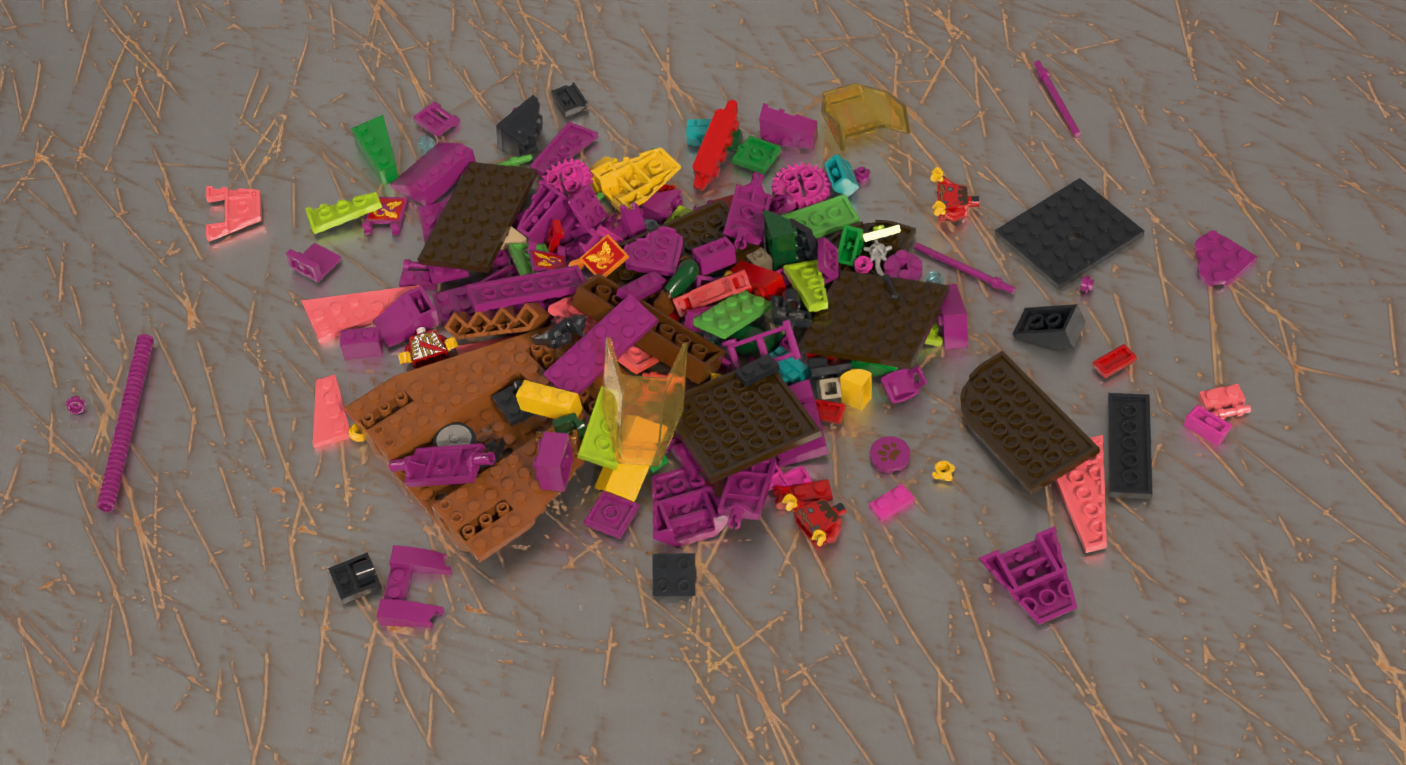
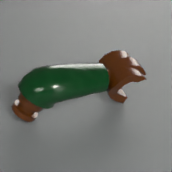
(680, 281)

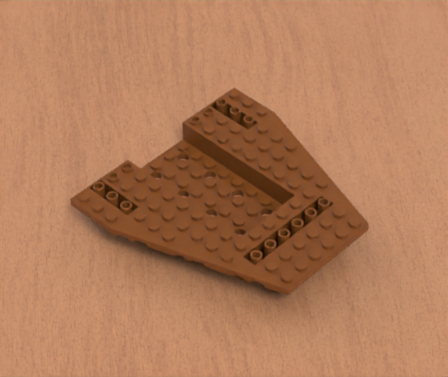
(417, 403)

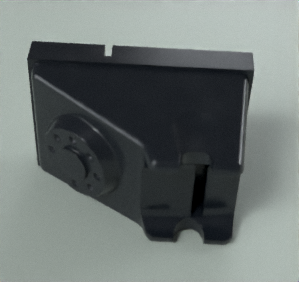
(520, 129)

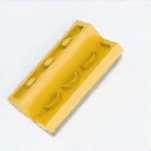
(622, 482)

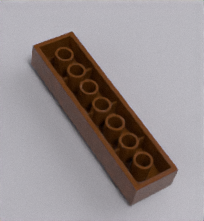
(663, 341)

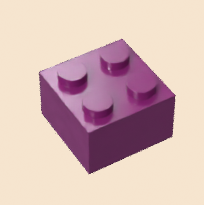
(553, 461)

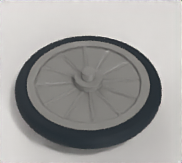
(454, 434)

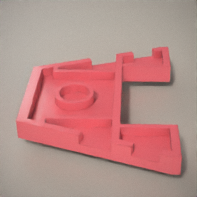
(242, 209)

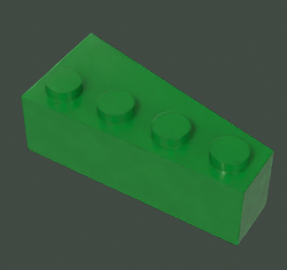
(375, 146)

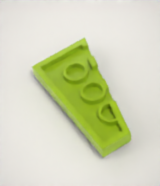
(343, 211)
(809, 283)

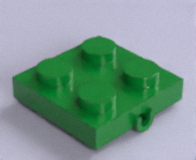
(756, 154)

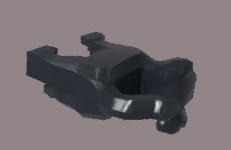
(560, 331)

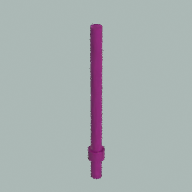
(1045, 77)
(995, 282)

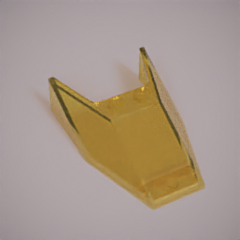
(861, 110)
(642, 409)

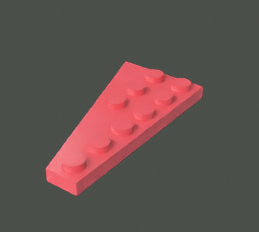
(1085, 499)

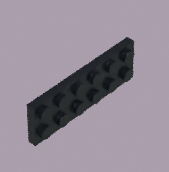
(1129, 446)

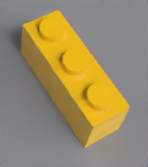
(547, 400)

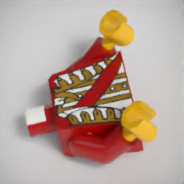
(426, 348)

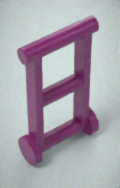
(795, 353)

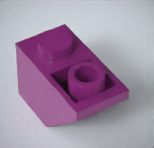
(662, 205)

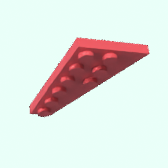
(348, 311)

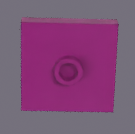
(611, 514)

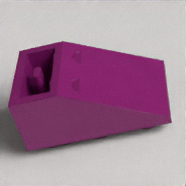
(406, 315)

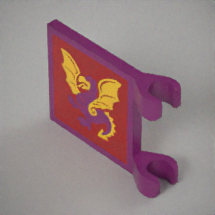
(391, 213)
(546, 261)

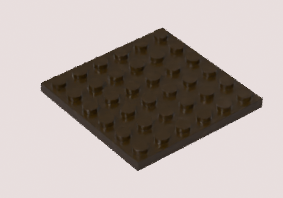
(870, 325)
(742, 426)

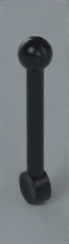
(886, 278)

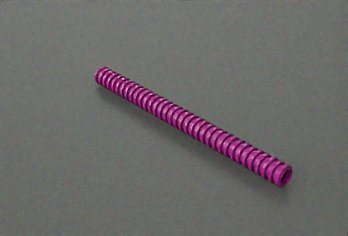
(125, 423)

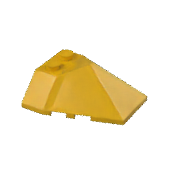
(635, 177)

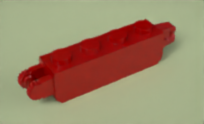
(714, 145)

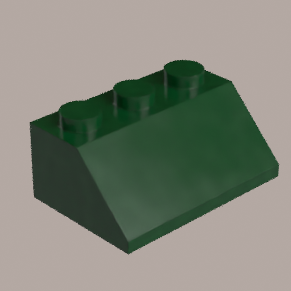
(780, 240)
(751, 348)

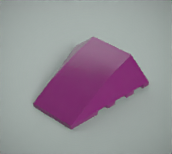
(684, 509)
(1035, 576)

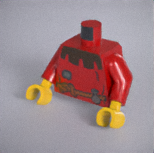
(952, 198)
(816, 519)

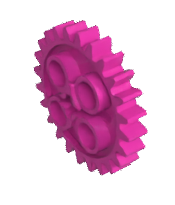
(573, 172)
(813, 181)

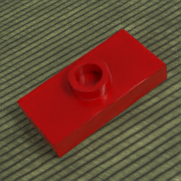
(1114, 361)
(830, 411)

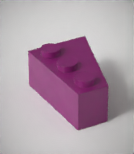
(787, 129)
(545, 206)
(953, 320)

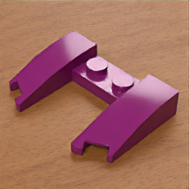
(632, 224)
(811, 449)
(404, 562)

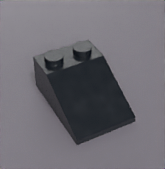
(1051, 326)

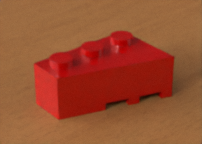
(762, 280)

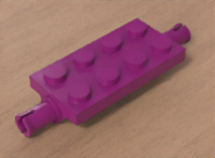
(746, 212)
(612, 222)
(443, 465)
(746, 493)

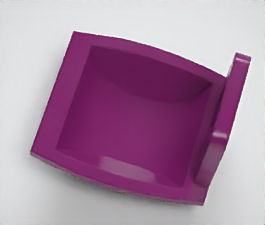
(901, 384)

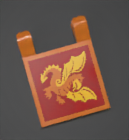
(602, 257)

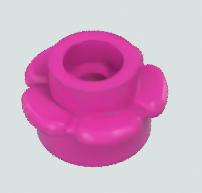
(863, 260)

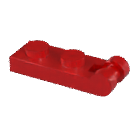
(805, 492)

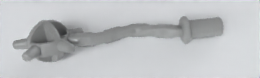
(878, 252)

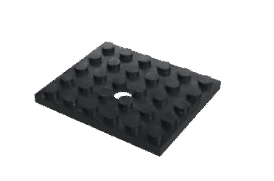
(1043, 232)

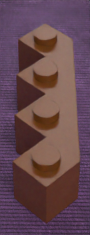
(505, 321)

